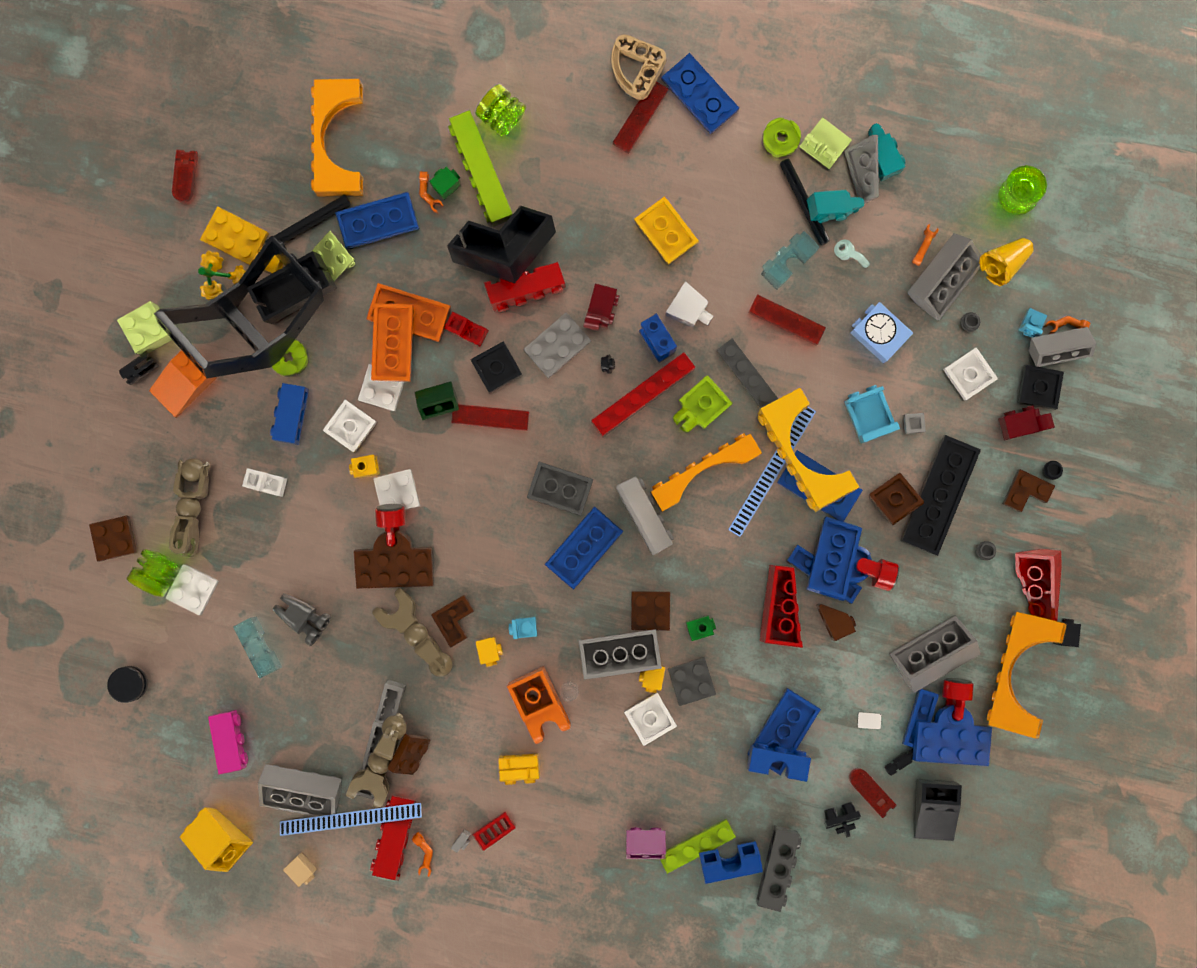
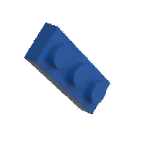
(922, 711)

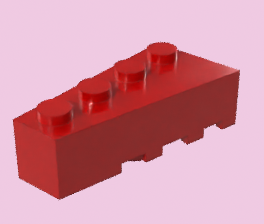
(528, 286)
(780, 611)
(391, 844)

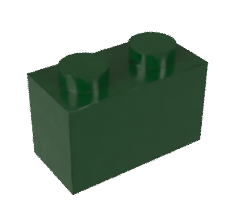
(436, 400)

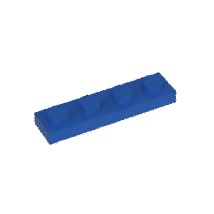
(803, 561)

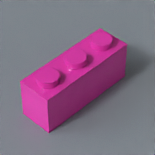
(228, 742)

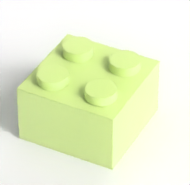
(143, 330)

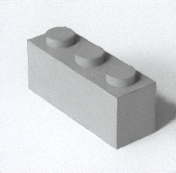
(1062, 347)

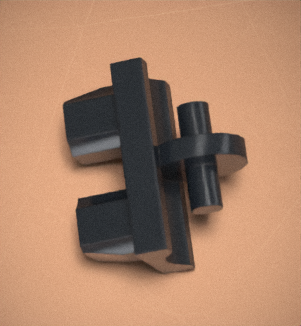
(850, 815)

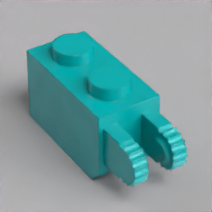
(889, 160)
(833, 205)

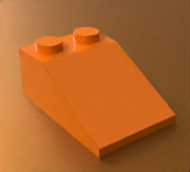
(179, 384)

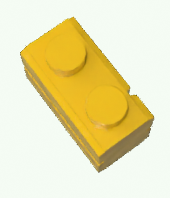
(519, 767)

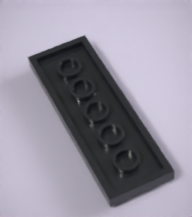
(941, 495)

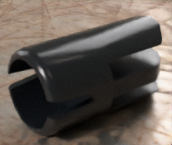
(138, 368)

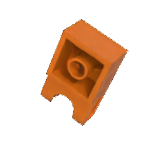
(538, 709)

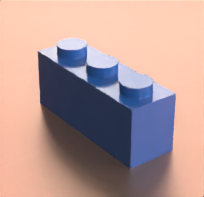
(289, 413)

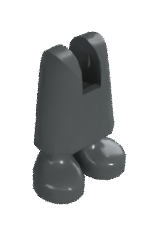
(297, 616)

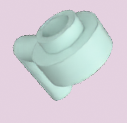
(849, 252)

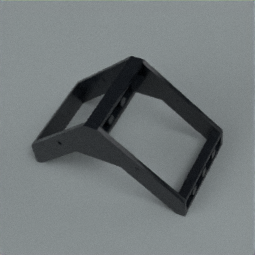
(226, 307)

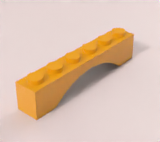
(739, 452)

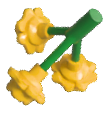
(212, 263)

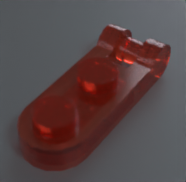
(184, 175)
(870, 791)

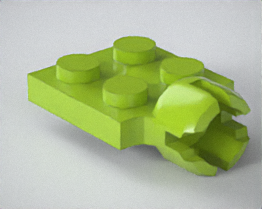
(701, 405)

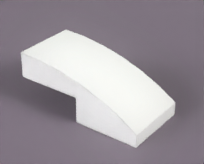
(264, 482)

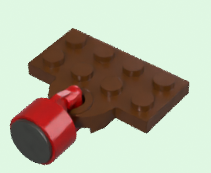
(392, 558)

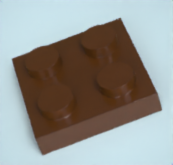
(896, 498)
(113, 538)
(650, 610)
(409, 754)

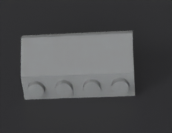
(946, 276)
(644, 516)
(935, 653)
(620, 654)
(299, 791)

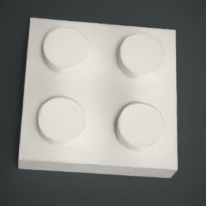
(970, 374)
(380, 393)
(349, 426)
(397, 489)
(192, 589)
(650, 718)

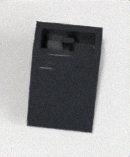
(937, 809)

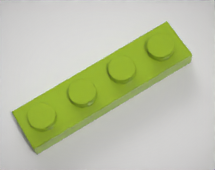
(701, 842)

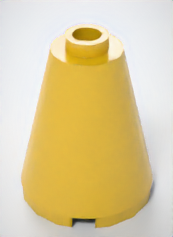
(1005, 261)

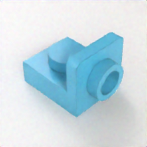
(1032, 323)
(523, 628)

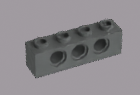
(780, 837)

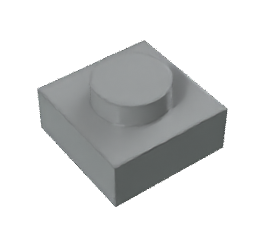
(914, 423)
(462, 841)

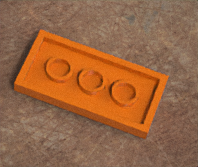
(428, 315)
(392, 342)

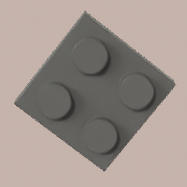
(691, 681)

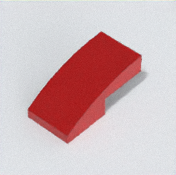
(466, 329)

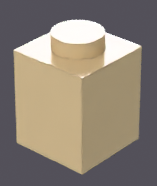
(300, 870)

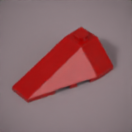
(1041, 580)

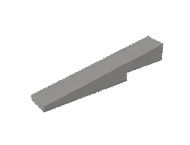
(388, 706)

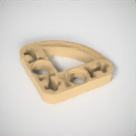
(649, 64)

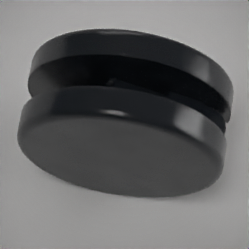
(127, 684)

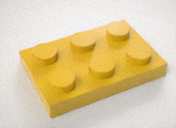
(666, 230)
(234, 235)

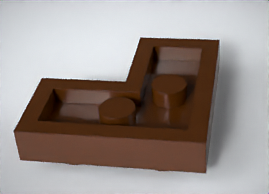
(1025, 486)
(448, 618)

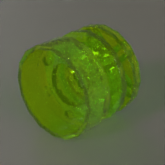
(500, 110)
(1029, 182)
(152, 575)

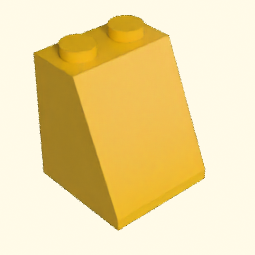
(215, 840)

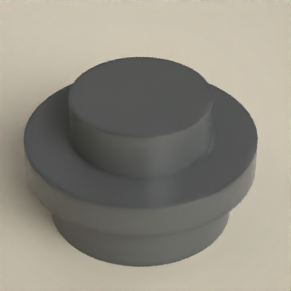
(970, 321)
(986, 550)

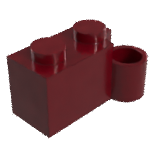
(601, 307)
(1024, 423)

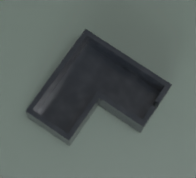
(503, 251)

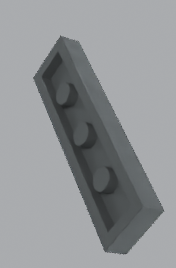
(746, 373)

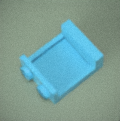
(870, 414)

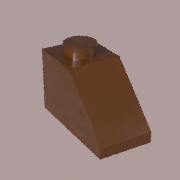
(836, 622)

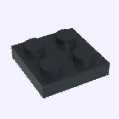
(496, 367)
(1040, 387)

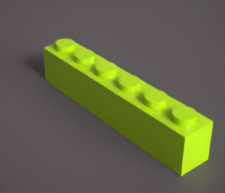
(481, 168)

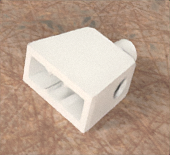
(689, 307)

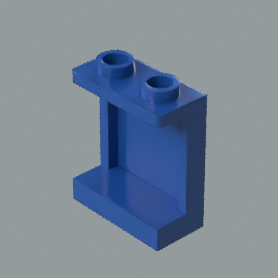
(657, 338)

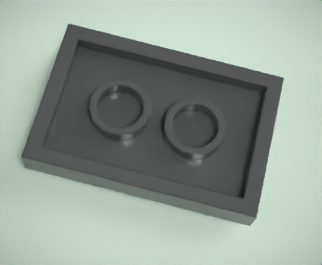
(560, 488)

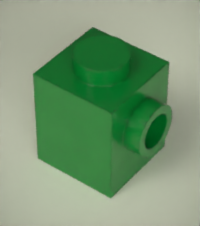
(445, 182)
(700, 627)

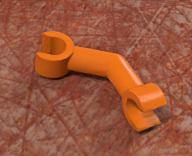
(424, 178)
(929, 235)
(1067, 320)
(420, 841)

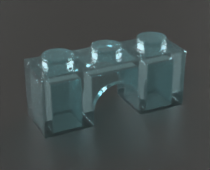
(801, 247)
(251, 637)

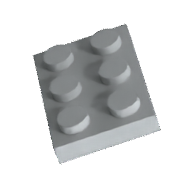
(557, 345)

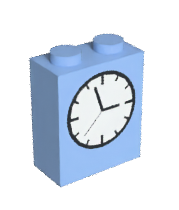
(880, 332)

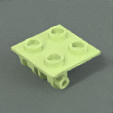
(825, 143)
(334, 255)

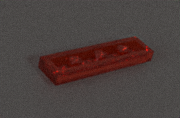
(639, 118)
(787, 320)
(491, 417)

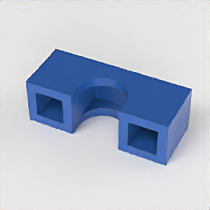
(762, 757)
(744, 863)

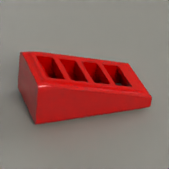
(480, 842)

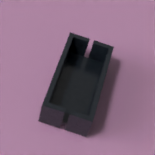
(285, 293)

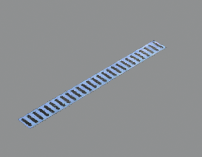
(769, 475)
(350, 819)

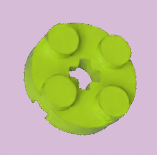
(785, 127)
(297, 365)

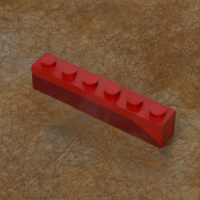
(643, 394)

